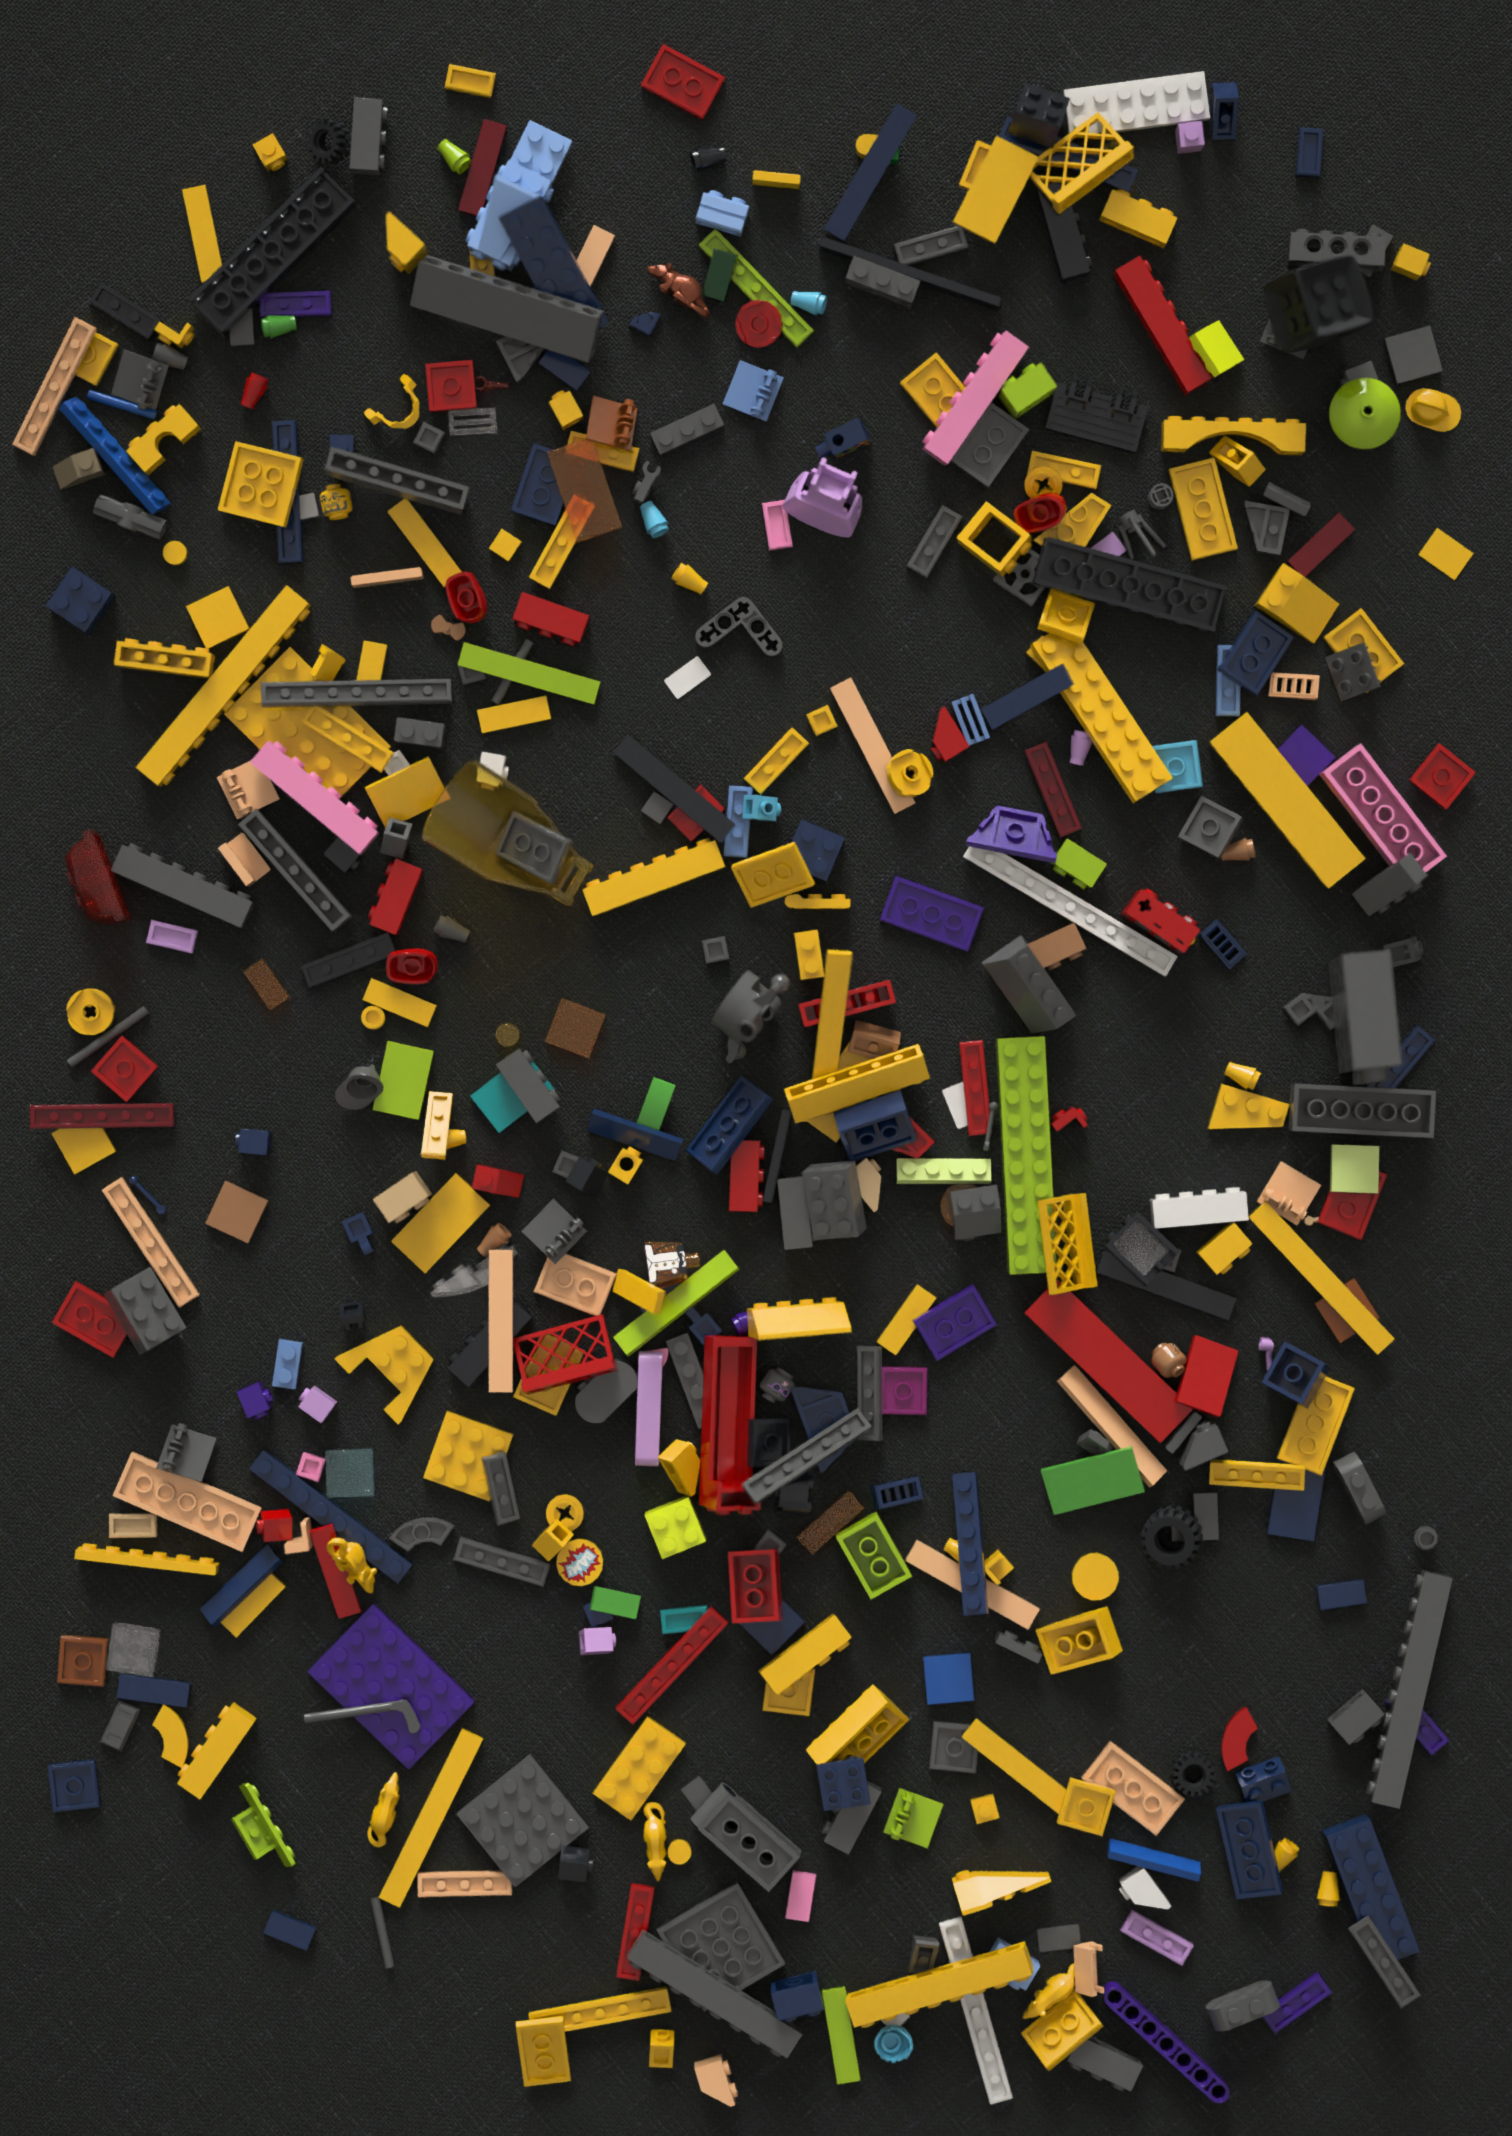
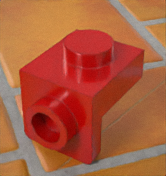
(1063, 1117)

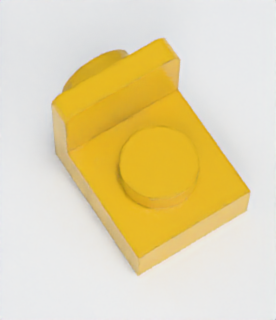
(270, 153)
(661, 2048)

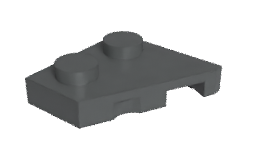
(519, 355)
(1268, 526)

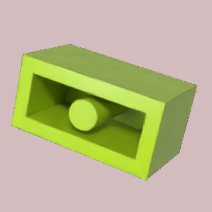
(1078, 864)

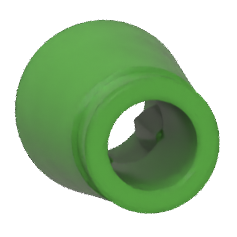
(277, 325)

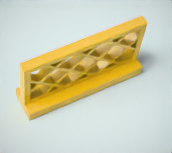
(1094, 174)
(1077, 1243)

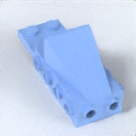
(523, 178)

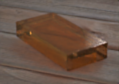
(266, 984)

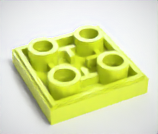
(1216, 348)

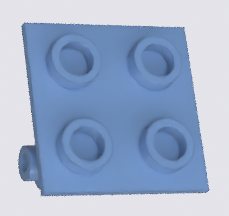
(753, 390)

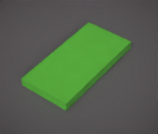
(1093, 1480)

